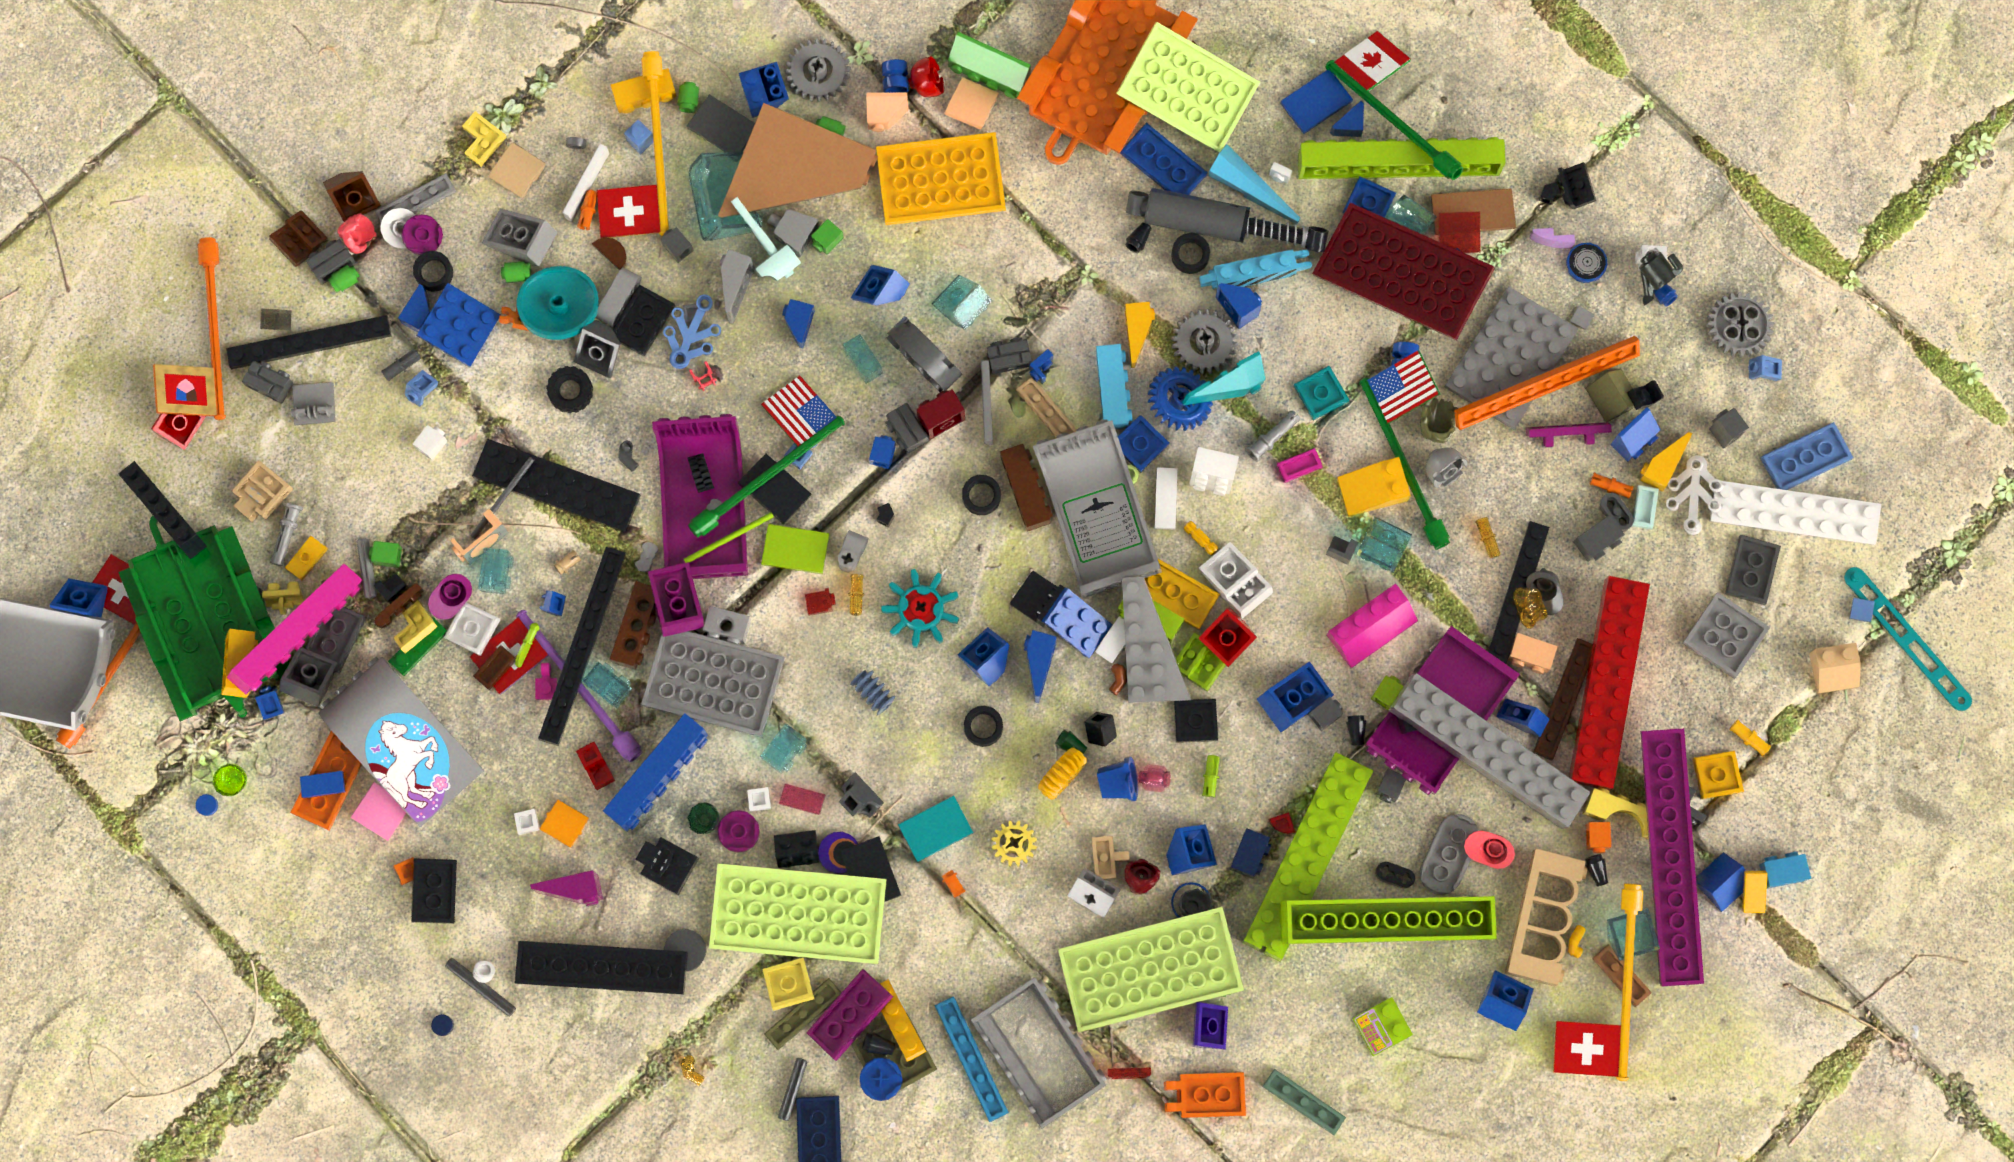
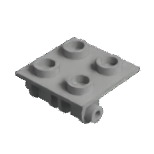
(313, 403)

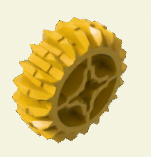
(1062, 773)

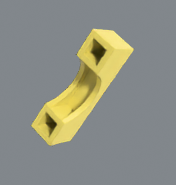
(1602, 804)

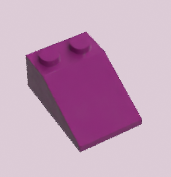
(676, 599)
(577, 888)

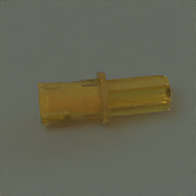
(1488, 537)
(856, 594)

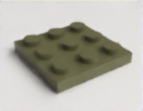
(911, 1070)

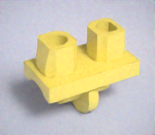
(283, 599)

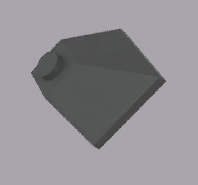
(598, 348)

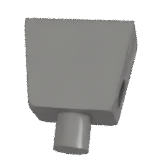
(793, 230)

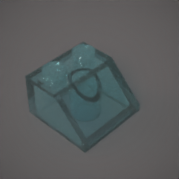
(962, 301)
(1384, 544)

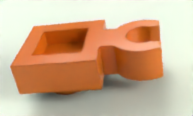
(512, 317)

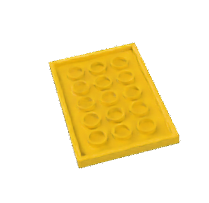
(940, 178)

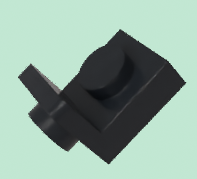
(1645, 395)

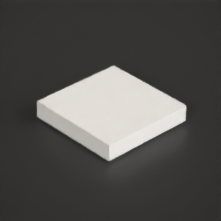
(472, 628)

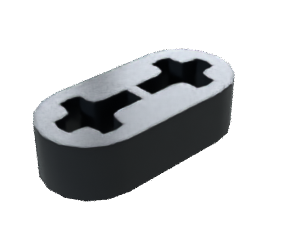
(1397, 870)

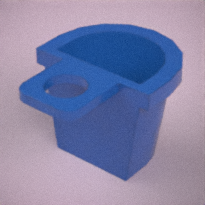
(1119, 780)

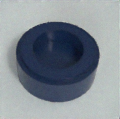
(442, 1025)

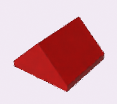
(177, 428)

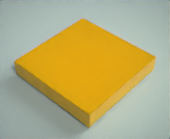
(1718, 775)

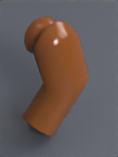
(1120, 678)

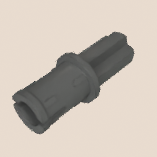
(401, 364)

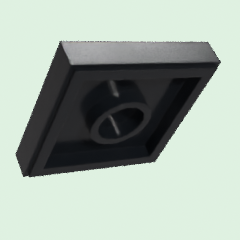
(1196, 720)

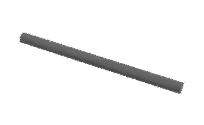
(503, 496)

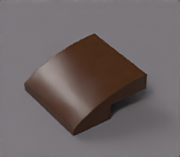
(298, 238)

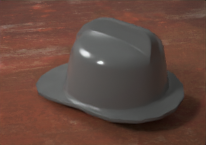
(1549, 587)

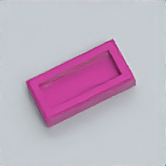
(1299, 465)

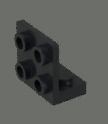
(1036, 597)

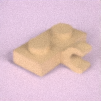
(1105, 857)

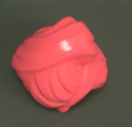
(356, 232)

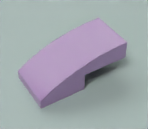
(1546, 237)

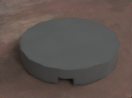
(690, 942)

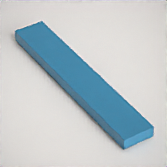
(971, 1059)

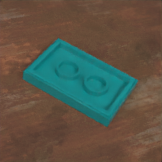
(935, 829)

